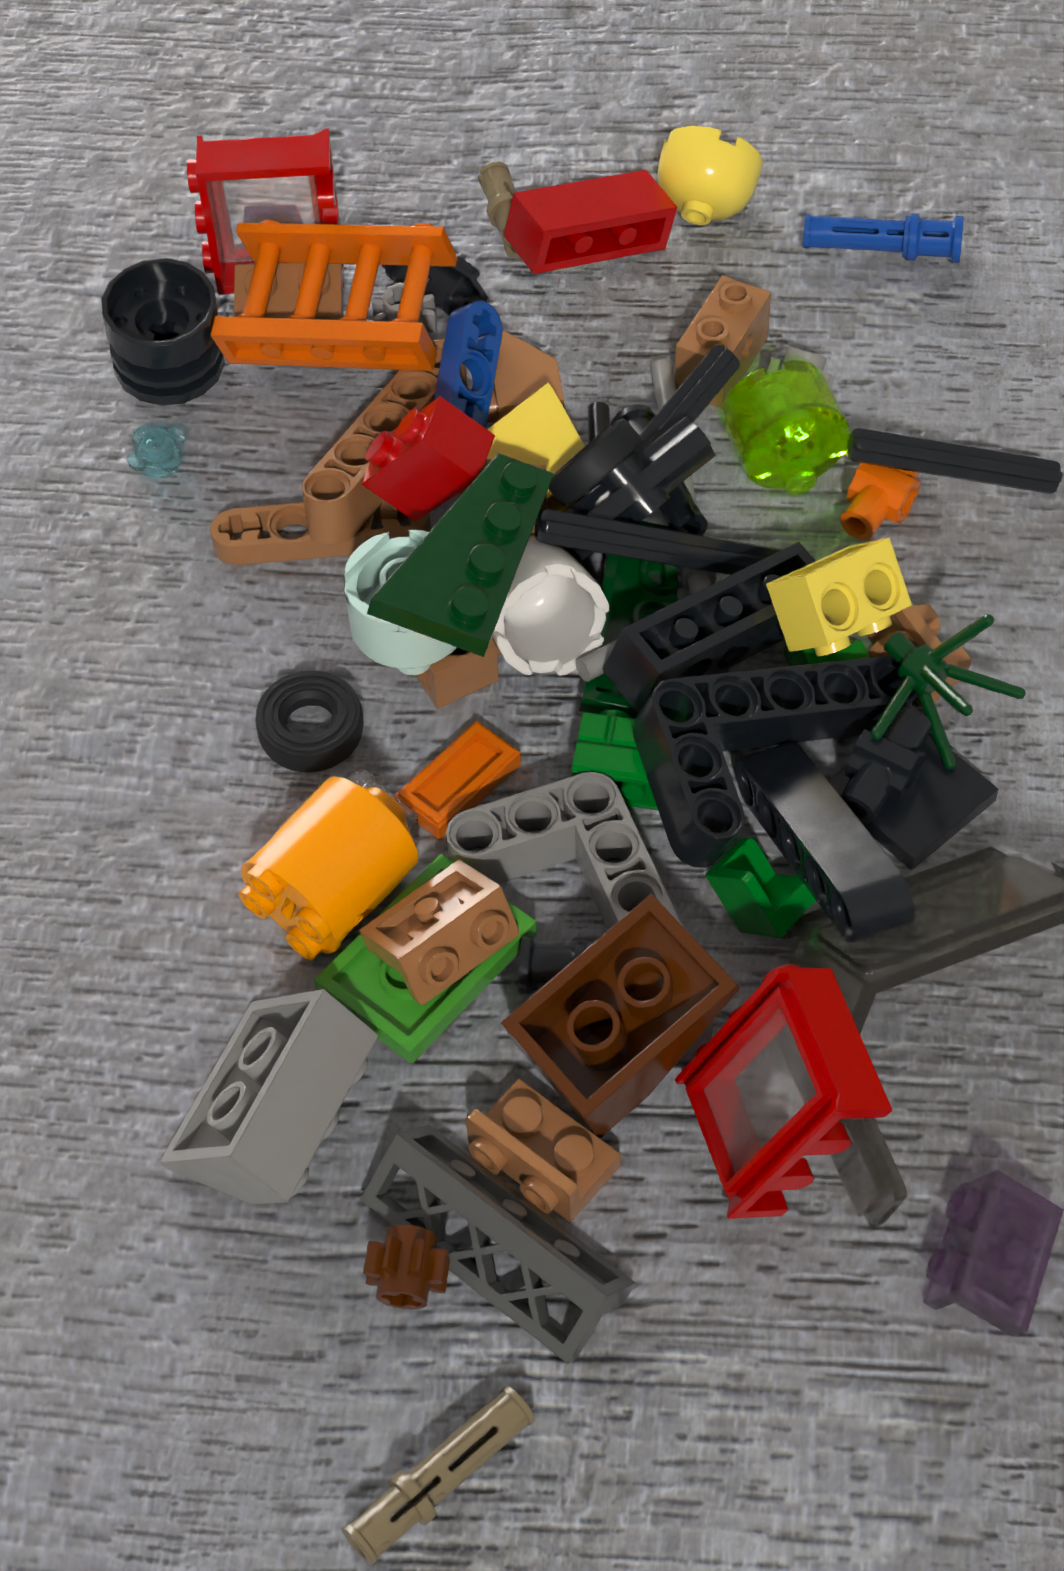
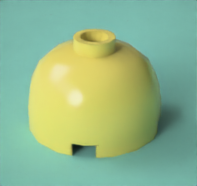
(707, 175)

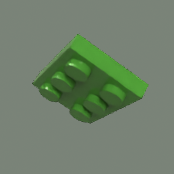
(381, 997)

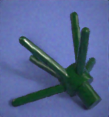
(926, 672)

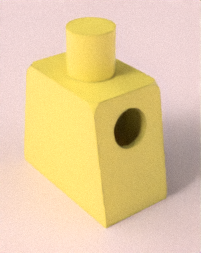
(538, 435)

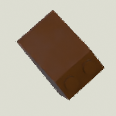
(621, 1014)

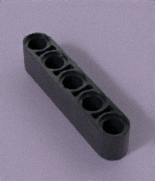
(824, 842)

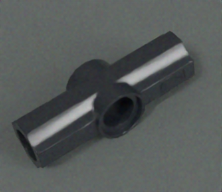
(646, 478)

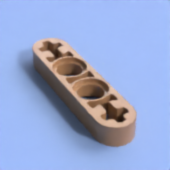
(273, 518)

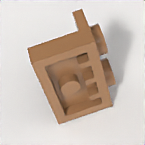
(442, 930)
(541, 1150)

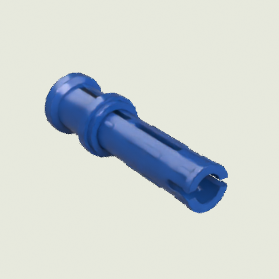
(911, 237)

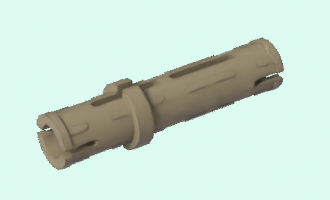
(375, 1530)

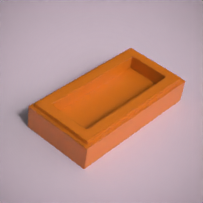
(459, 778)

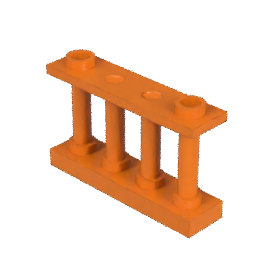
(351, 339)

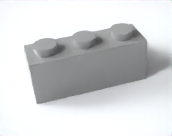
(272, 1097)

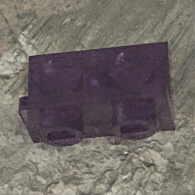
(994, 1251)

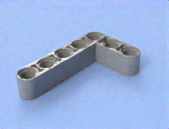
(565, 836)

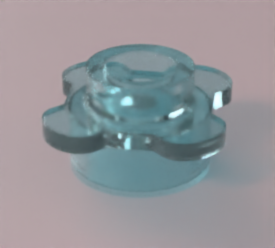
(156, 451)

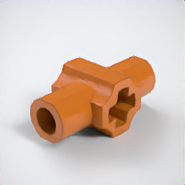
(878, 495)

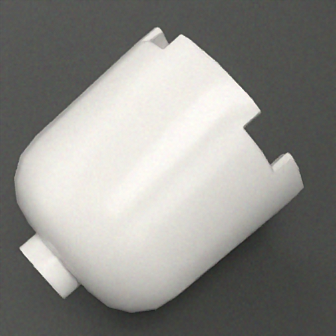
(550, 612)

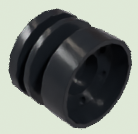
(161, 331)

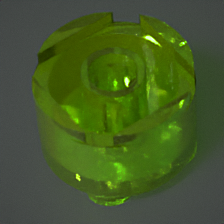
(786, 426)

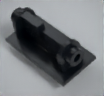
(449, 285)

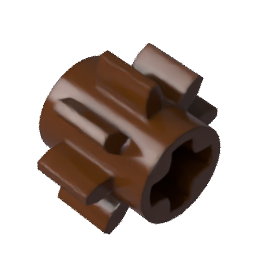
(406, 1267)

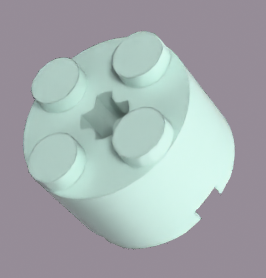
(378, 639)

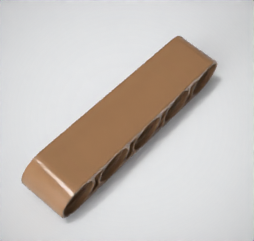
(333, 490)

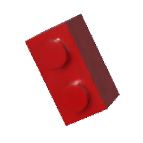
(427, 458)

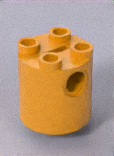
(329, 865)

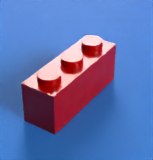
(589, 221)

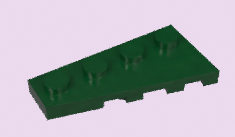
(468, 560)
(633, 592)

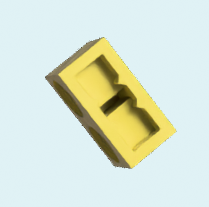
(840, 596)

